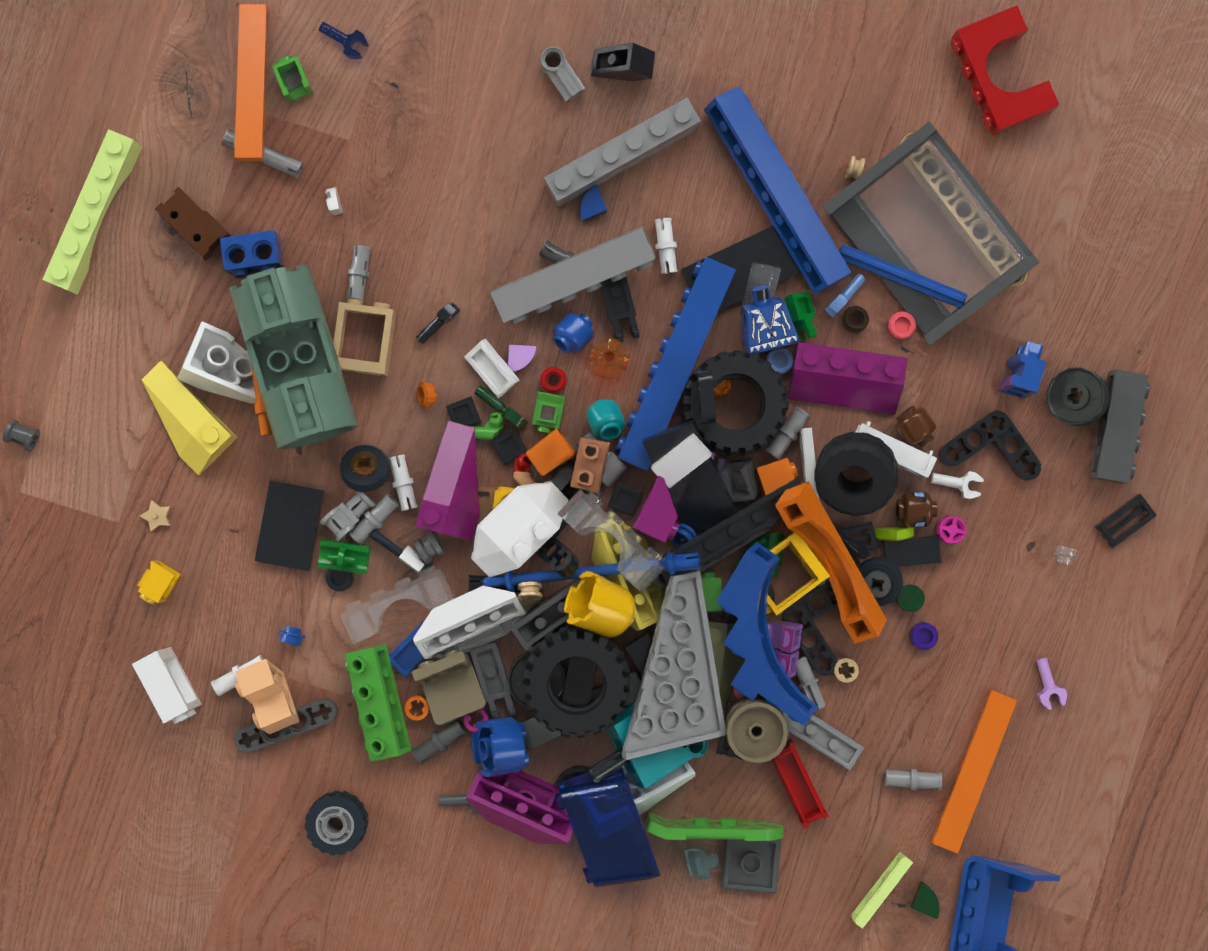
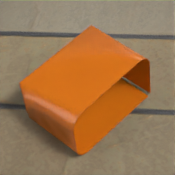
(551, 453)

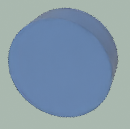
(780, 359)

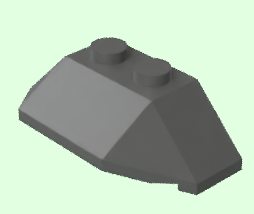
(544, 618)

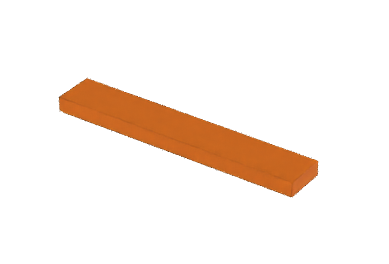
(251, 82)
(974, 771)

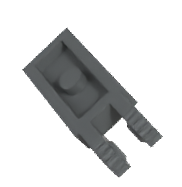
(492, 677)

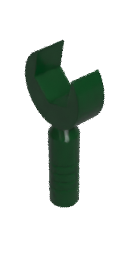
(508, 413)

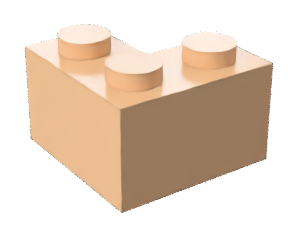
(269, 693)

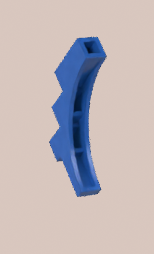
(750, 639)

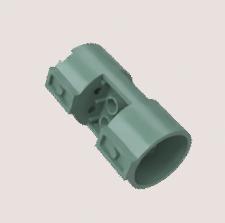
(293, 357)

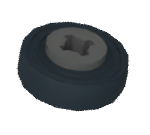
(883, 572)

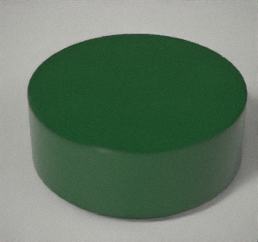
(910, 598)

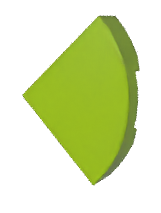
(894, 533)

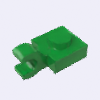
(802, 313)

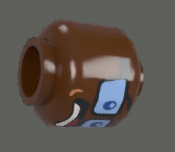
(916, 509)

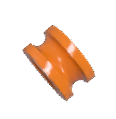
(409, 705)

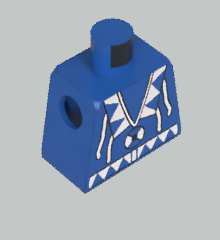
(766, 323)

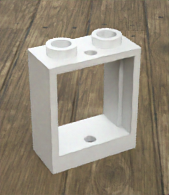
(167, 685)

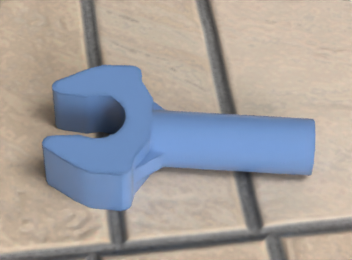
(845, 295)

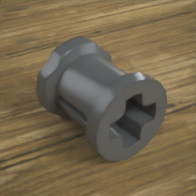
(21, 435)

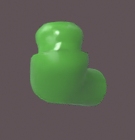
(491, 428)

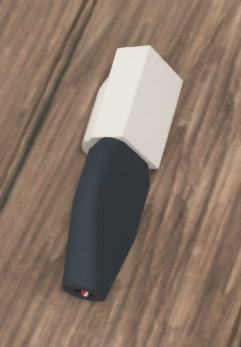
(408, 556)

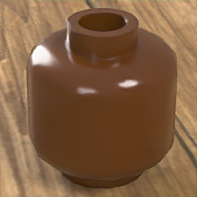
(915, 426)

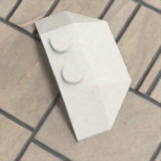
(518, 527)
(468, 622)

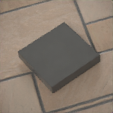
(751, 865)

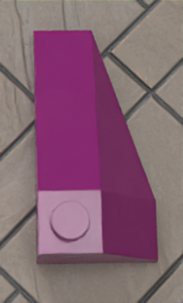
(452, 490)

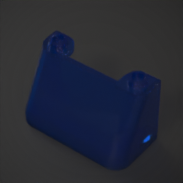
(608, 829)

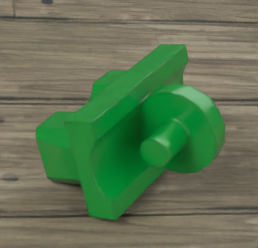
(344, 556)

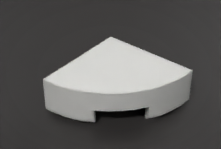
(333, 201)

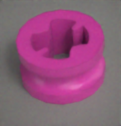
(467, 720)

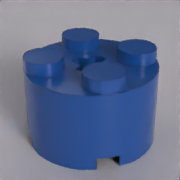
(500, 746)

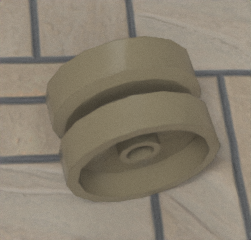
(769, 736)

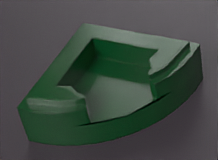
(926, 901)

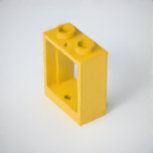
(809, 562)

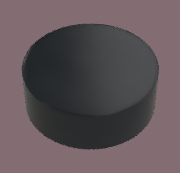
(339, 580)

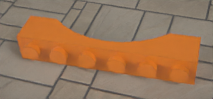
(809, 520)

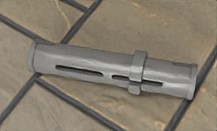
(271, 157)

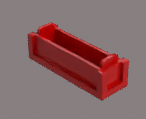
(798, 785)

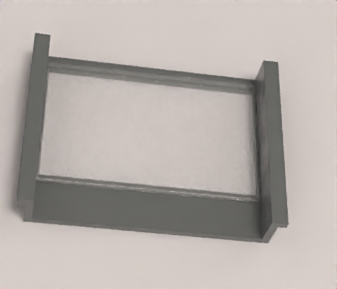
(936, 221)

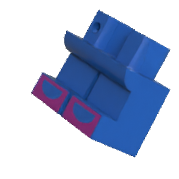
(1026, 371)

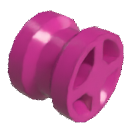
(956, 530)

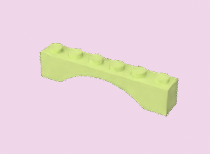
(74, 250)

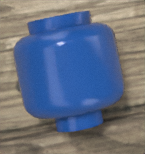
(573, 333)

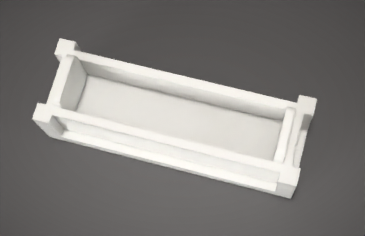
(907, 457)

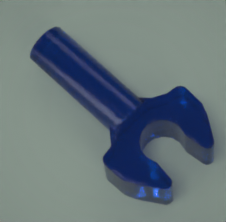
(346, 40)

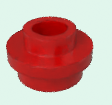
(553, 371)

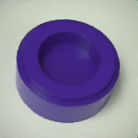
(923, 636)

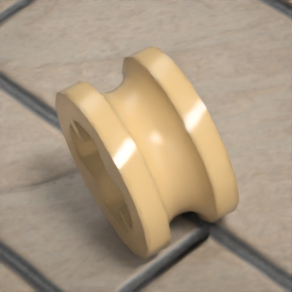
(855, 168)
(530, 591)
(851, 663)

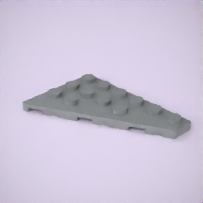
(679, 684)

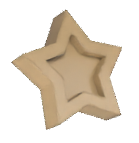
(156, 516)

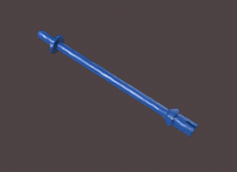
(671, 563)

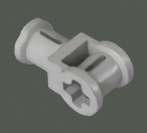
(347, 516)

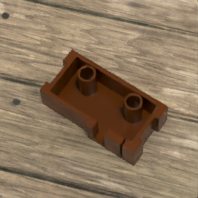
(192, 223)

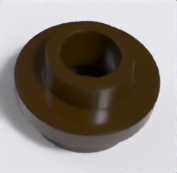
(863, 319)

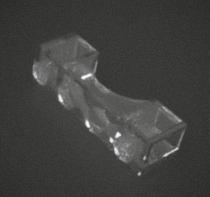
(635, 563)
(366, 618)

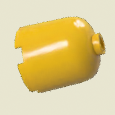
(600, 606)

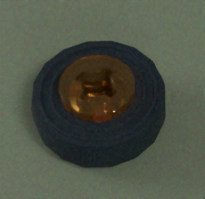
(363, 478)

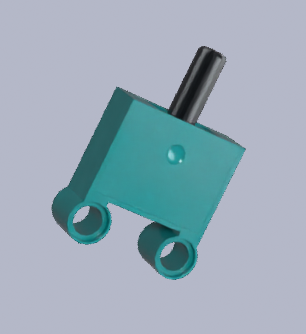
(644, 769)

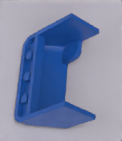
(987, 901)

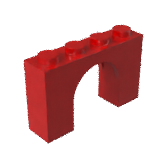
(1000, 108)

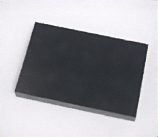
(289, 525)

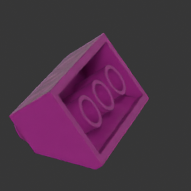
(847, 378)
(658, 513)

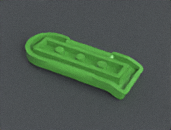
(706, 828)

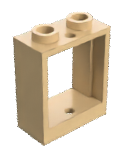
(362, 366)

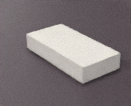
(491, 368)
(681, 460)

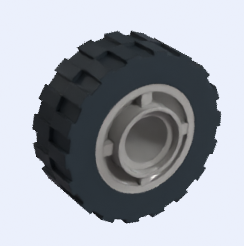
(324, 834)

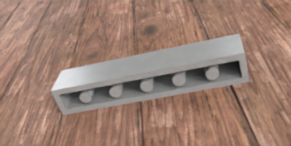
(622, 152)
(574, 274)

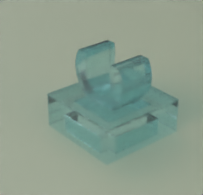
(700, 862)

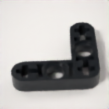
(999, 438)
(561, 550)
(808, 615)

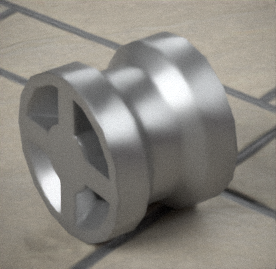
(429, 547)

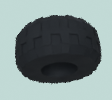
(851, 496)

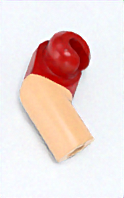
(521, 470)

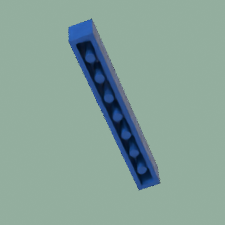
(777, 190)
(677, 360)

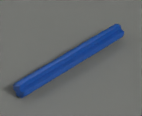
(903, 276)

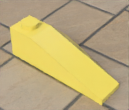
(190, 424)

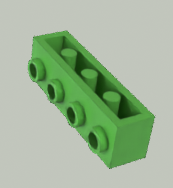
(377, 702)

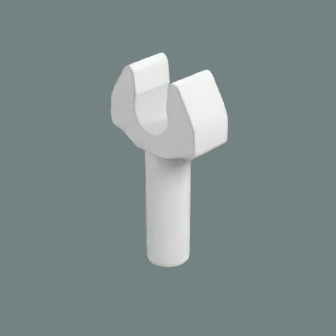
(960, 483)

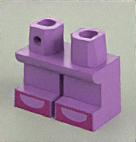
(786, 640)

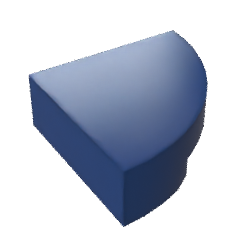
(592, 204)

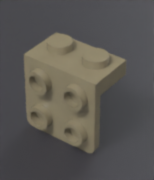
(450, 687)

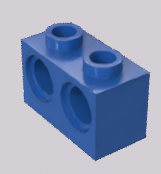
(252, 246)

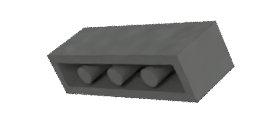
(1119, 428)

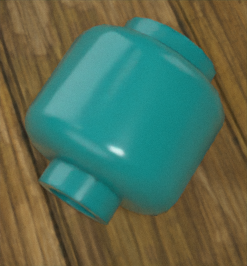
(605, 419)

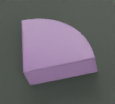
(520, 356)

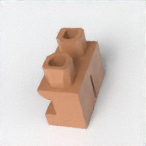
(589, 464)

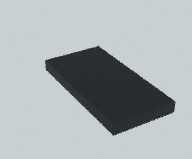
(759, 248)
(701, 495)

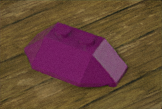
(521, 806)

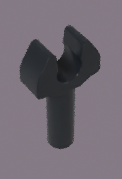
(445, 315)

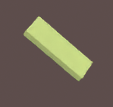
(881, 889)

